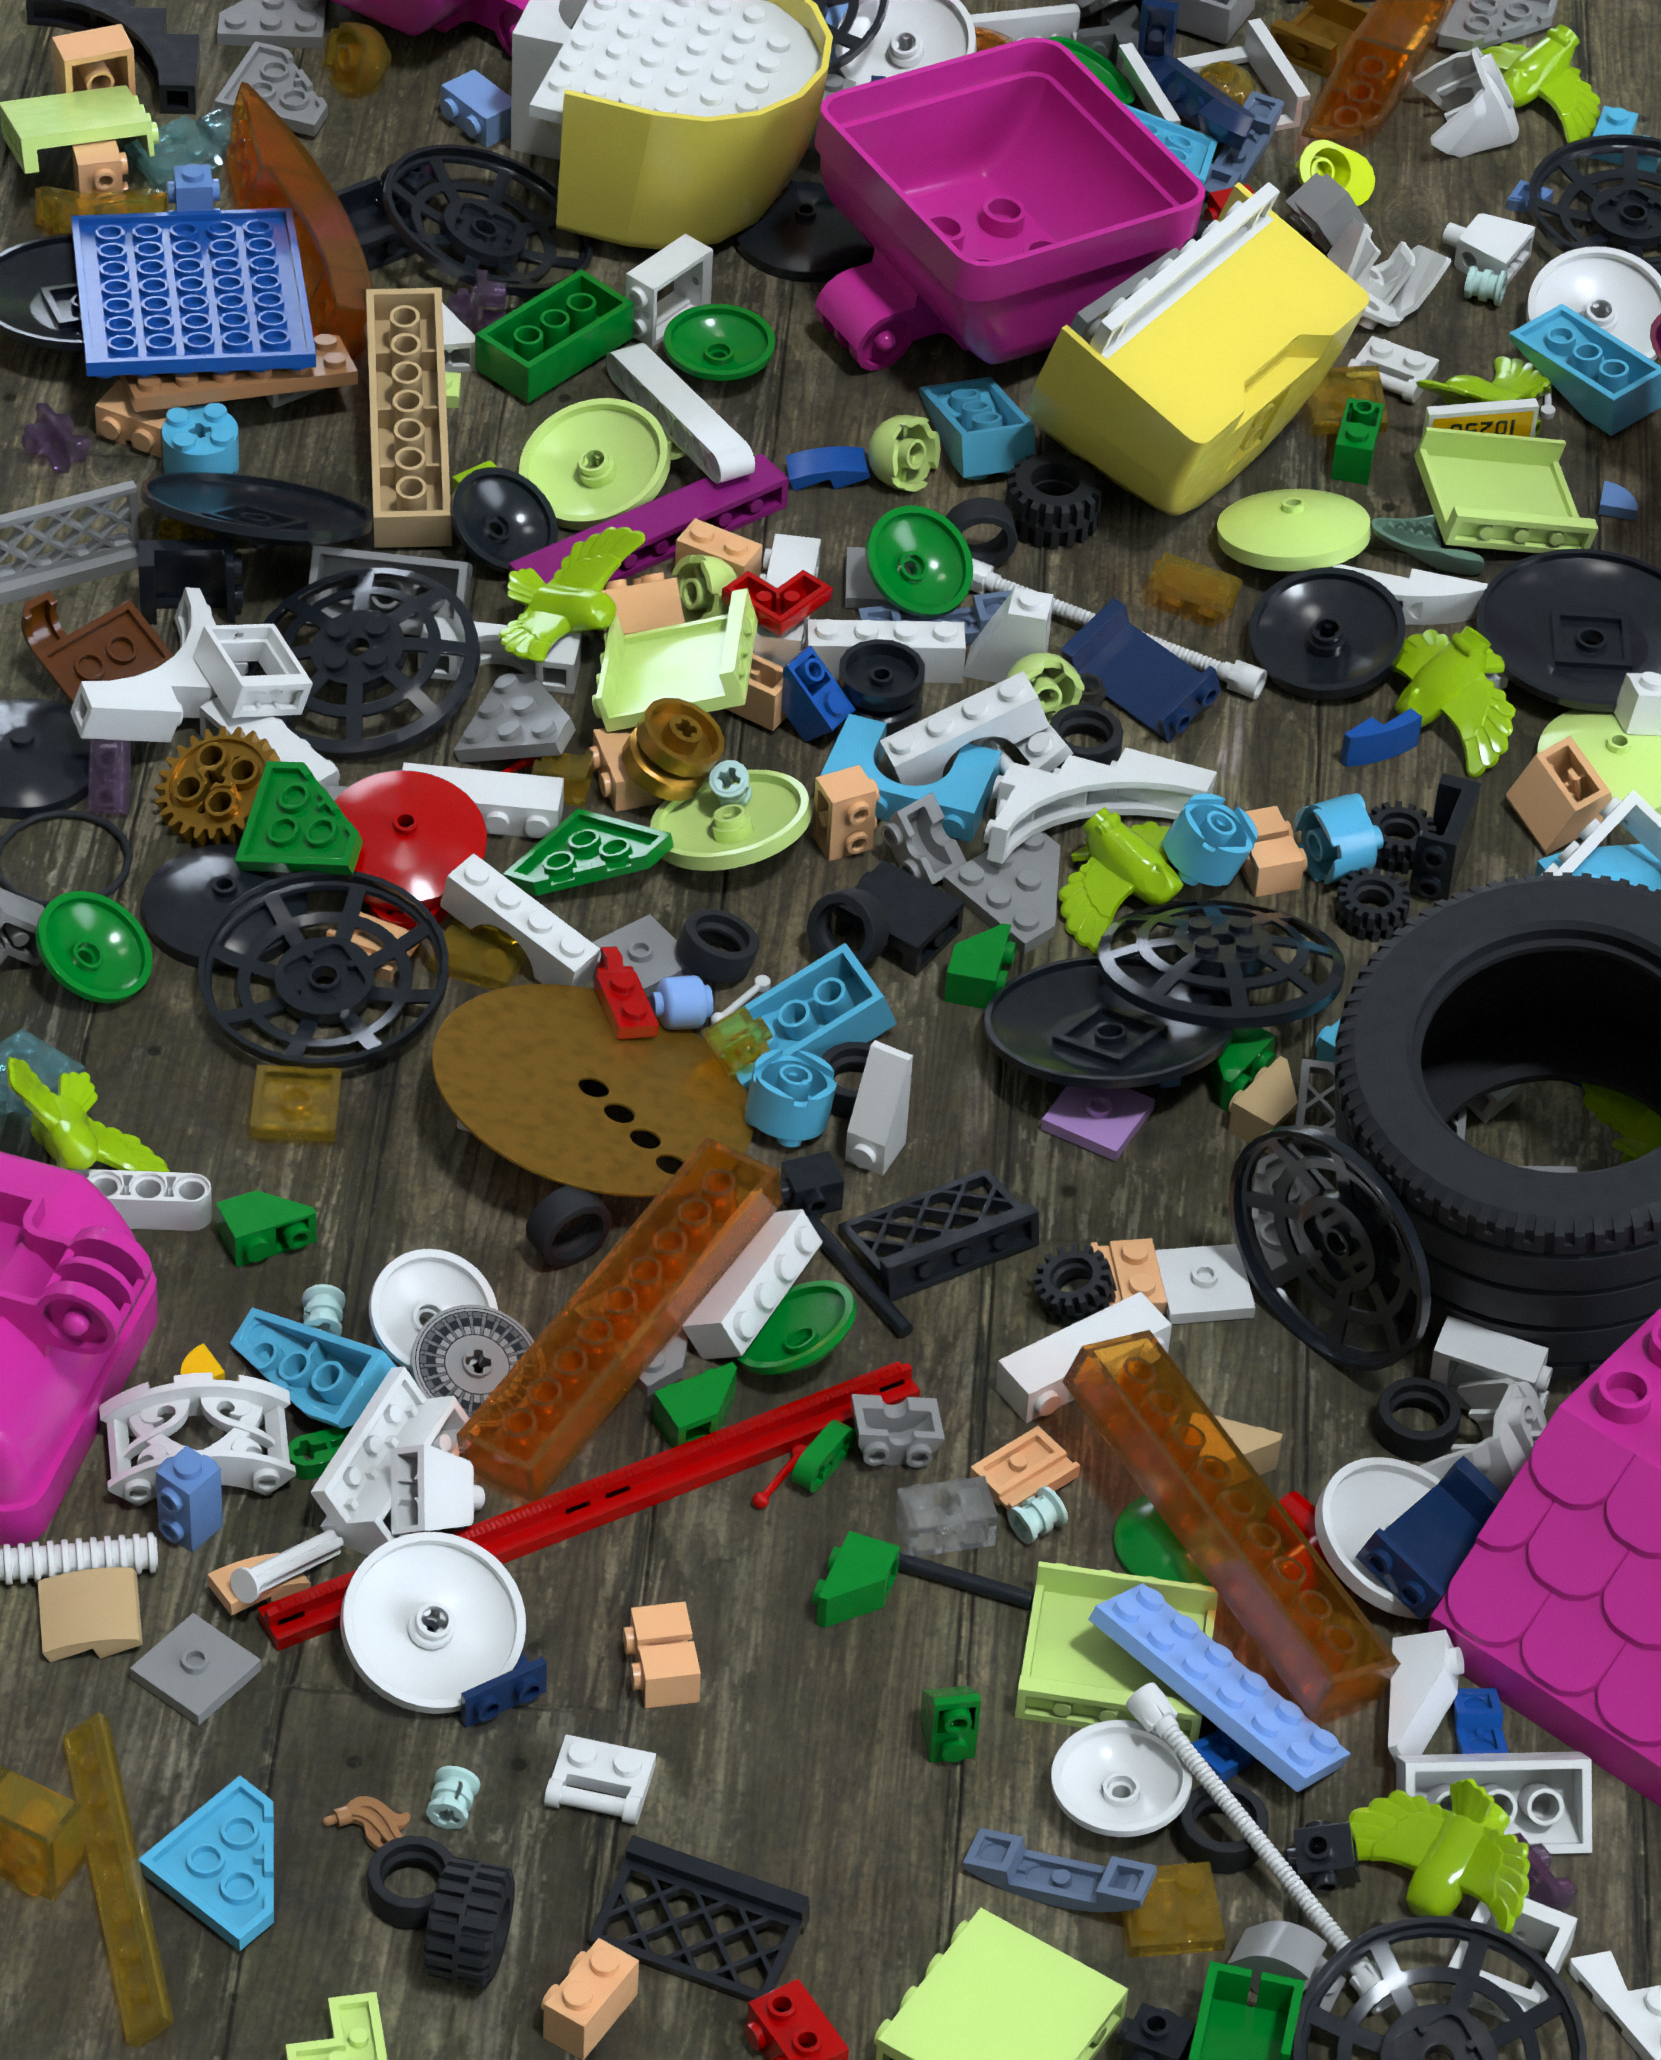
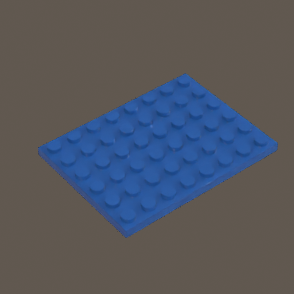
(191, 292)

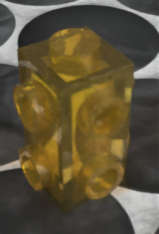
(1195, 583)

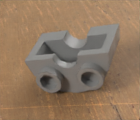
(921, 842)
(897, 1432)

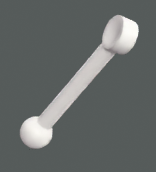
(1547, 410)
(761, 984)

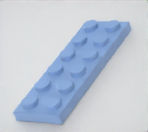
(1220, 1686)

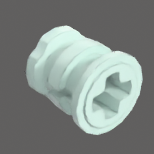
(1485, 285)
(724, 776)
(324, 1308)
(1037, 1515)
(451, 1797)

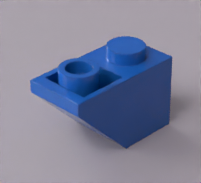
(812, 696)

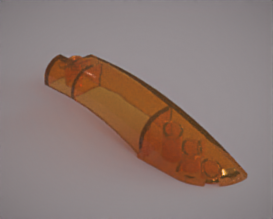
(1376, 67)
(276, 171)

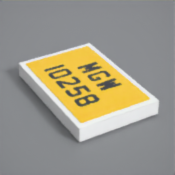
(1495, 417)

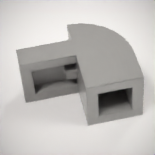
(1284, 1951)

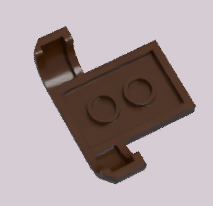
(104, 650)

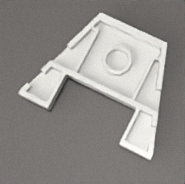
(1635, 2010)

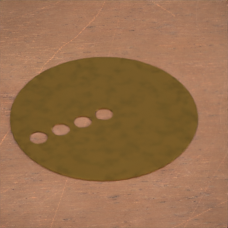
(514, 1074)

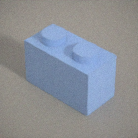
(477, 108)

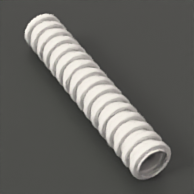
(62, 1558)

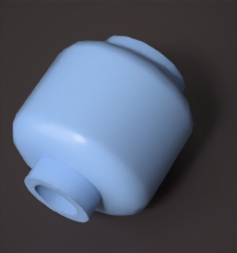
(682, 1002)

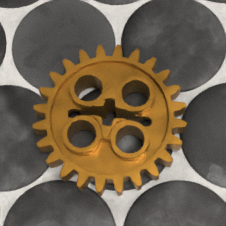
(214, 786)

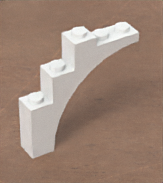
(157, 700)
(1134, 785)

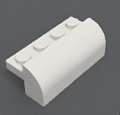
(358, 1478)

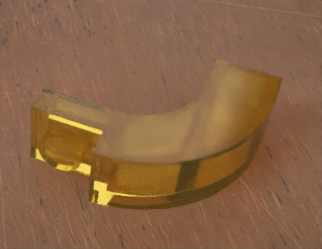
(57, 205)

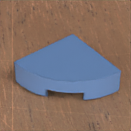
(1518, 199)
(1617, 502)

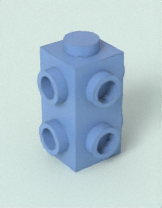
(193, 188)
(189, 1498)

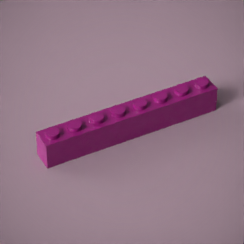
(664, 519)

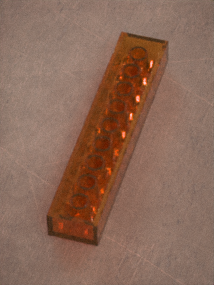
(619, 1319)
(1231, 1524)

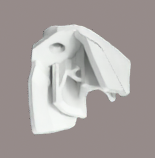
(1476, 103)
(1392, 286)
(1510, 1426)

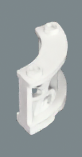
(227, 1404)

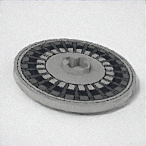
(455, 1337)

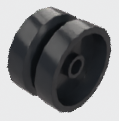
(884, 682)

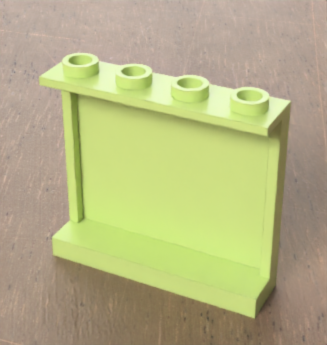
(74, 120)
(1500, 492)
(691, 661)
(1076, 1670)
(1003, 2000)

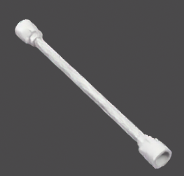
(1240, 677)
(1157, 1715)

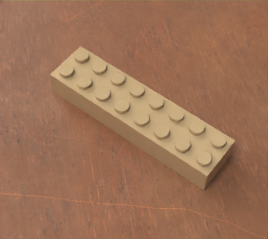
(408, 418)

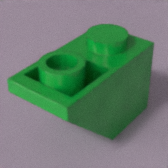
(1357, 441)
(979, 966)
(1241, 1062)
(263, 1226)
(695, 1405)
(857, 1579)
(950, 1723)

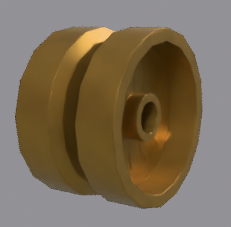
(673, 749)

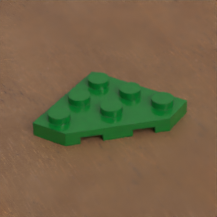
(296, 826)
(587, 850)

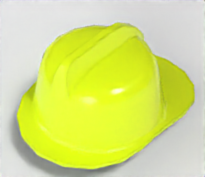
(1340, 163)

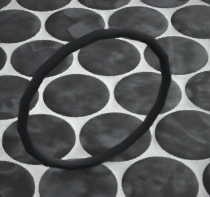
(69, 814)

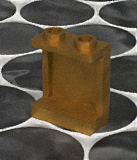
(1318, 33)

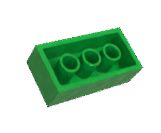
(554, 335)

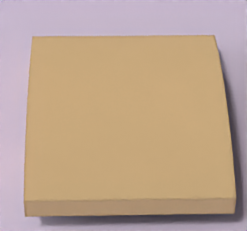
(89, 1612)

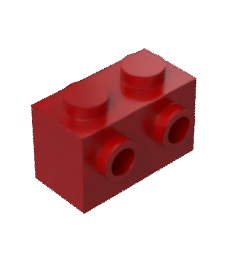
(792, 2027)

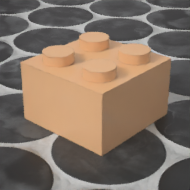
(93, 60)

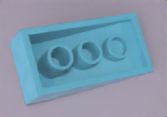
(1591, 368)
(979, 426)
(821, 1008)

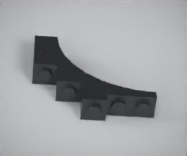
(166, 57)

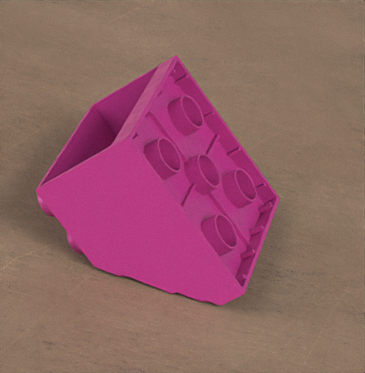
(1568, 1574)

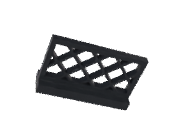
(948, 1250)
(724, 1891)

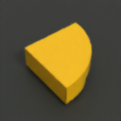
(202, 1361)

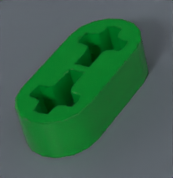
(320, 1447)
(823, 1456)

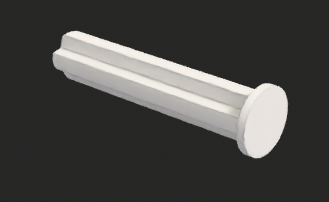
(250, 1582)

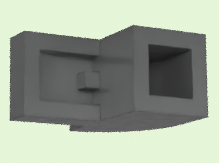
(1117, 27)

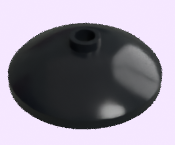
(509, 507)

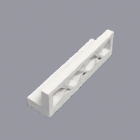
(1033, 22)

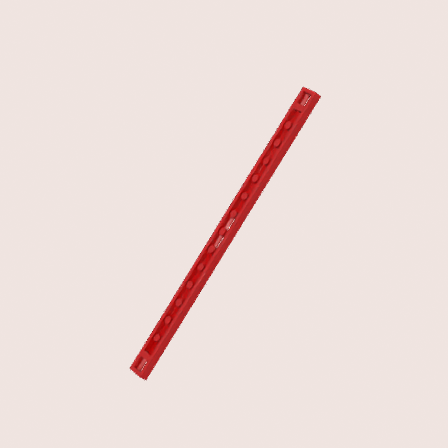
(646, 1484)

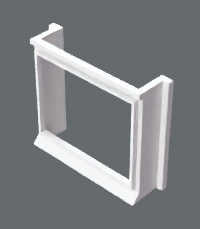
(1261, 53)

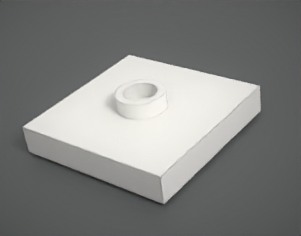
(1205, 1284)

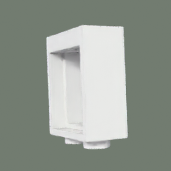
(677, 262)
(275, 694)
(1475, 1353)
(1536, 1927)

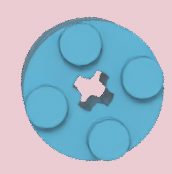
(200, 440)
(1338, 838)
(1209, 841)
(790, 1096)

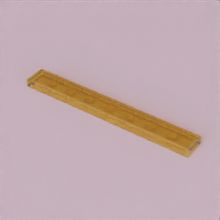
(118, 1881)

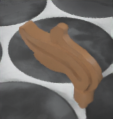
(375, 1817)

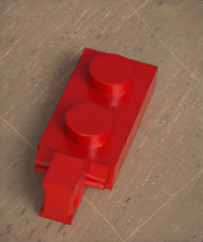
(623, 997)

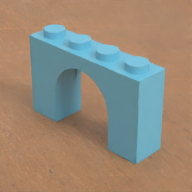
(960, 794)

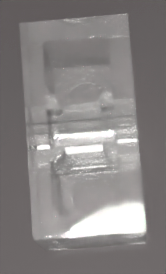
(946, 1516)

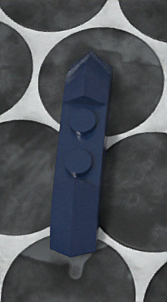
(1202, 102)

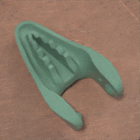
(1423, 540)

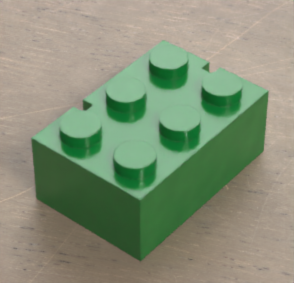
(1241, 2032)

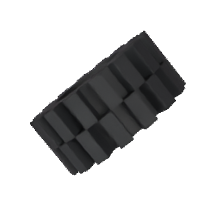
(1399, 822)
(1373, 889)
(1069, 1267)

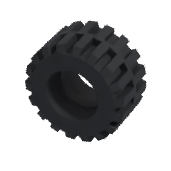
(1054, 499)
(469, 1921)

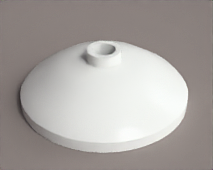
(419, 1287)
(1116, 1762)

